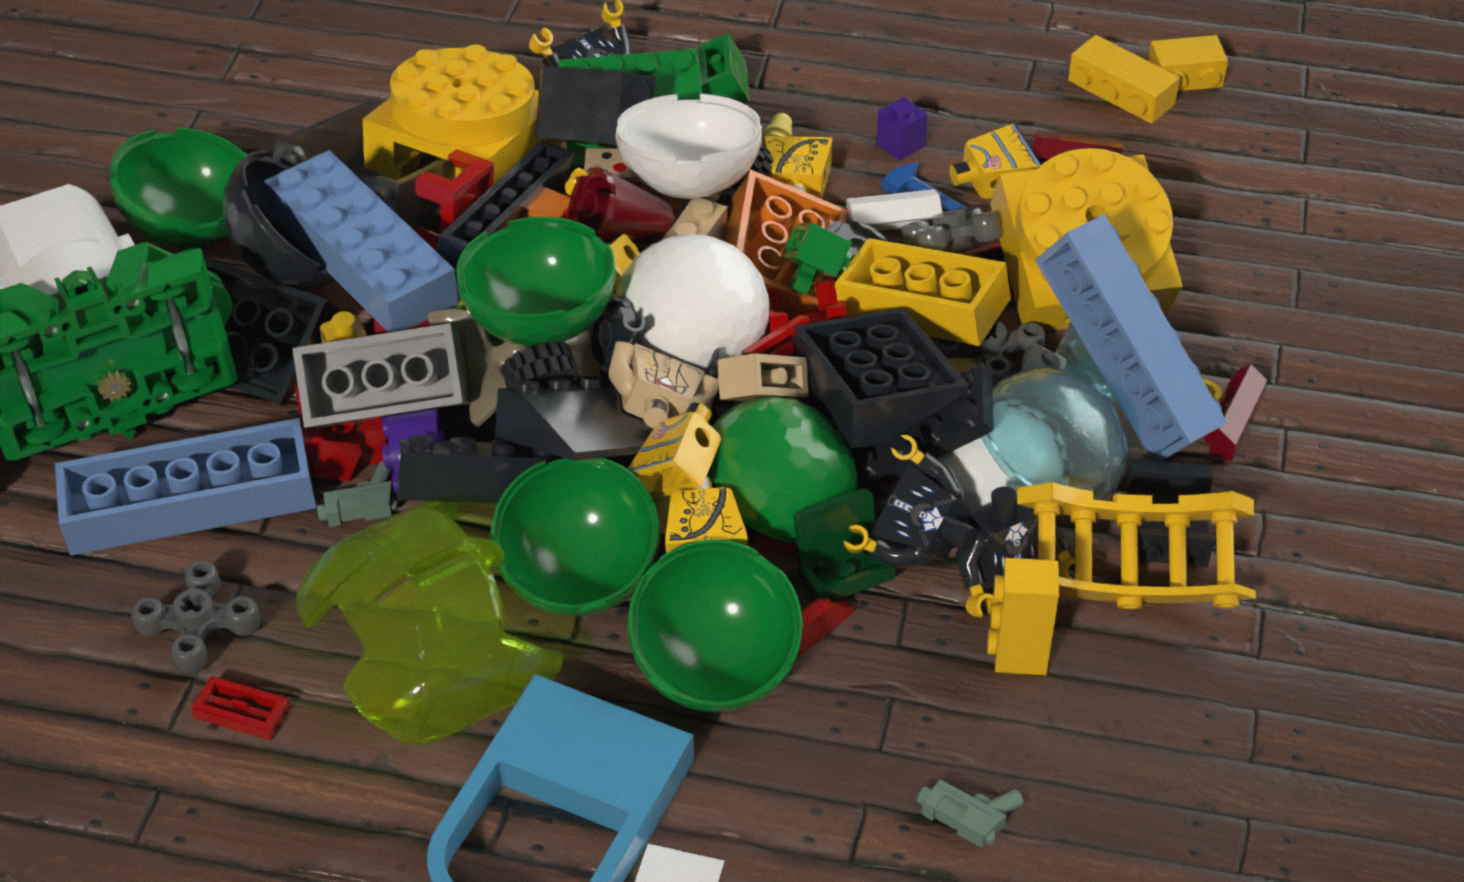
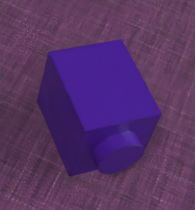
(901, 128)

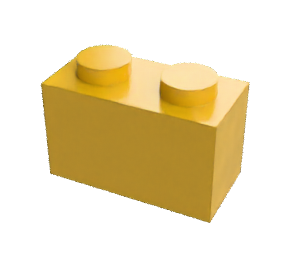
(1196, 60)

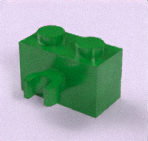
(723, 69)
(815, 252)

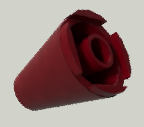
(618, 208)

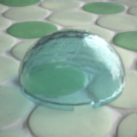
(1057, 432)

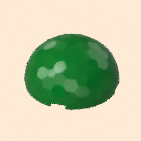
(174, 185)
(536, 280)
(780, 461)
(576, 535)
(714, 625)

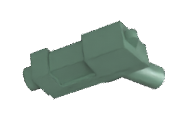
(366, 500)
(973, 817)

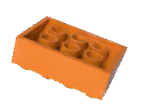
(761, 224)

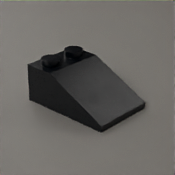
(586, 103)

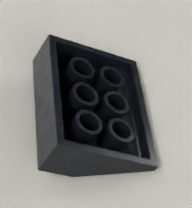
(265, 327)
(876, 374)
(569, 418)

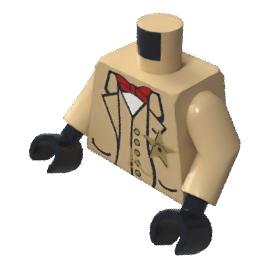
(654, 383)

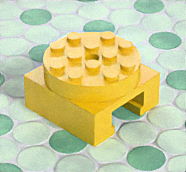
(450, 103)
(1060, 196)

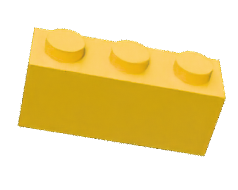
(1123, 79)
(1024, 616)

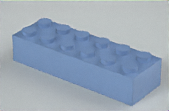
(361, 242)
(1130, 339)
(183, 486)

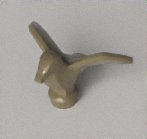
(481, 361)

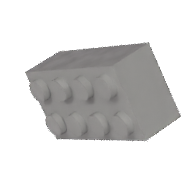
(381, 375)

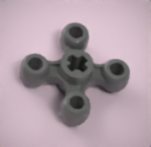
(953, 230)
(996, 346)
(196, 617)

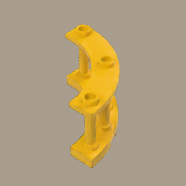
(1129, 512)

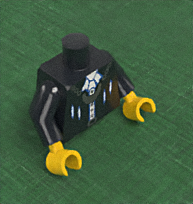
(593, 44)
(921, 515)
(1003, 532)

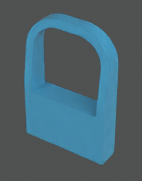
(579, 759)

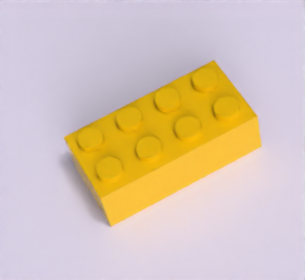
(942, 291)

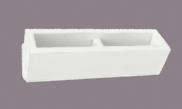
(894, 210)

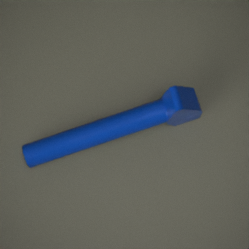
(904, 179)

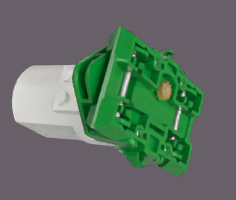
(98, 325)

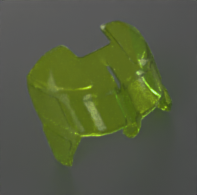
(437, 640)

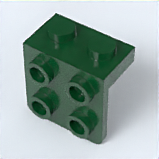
(822, 558)

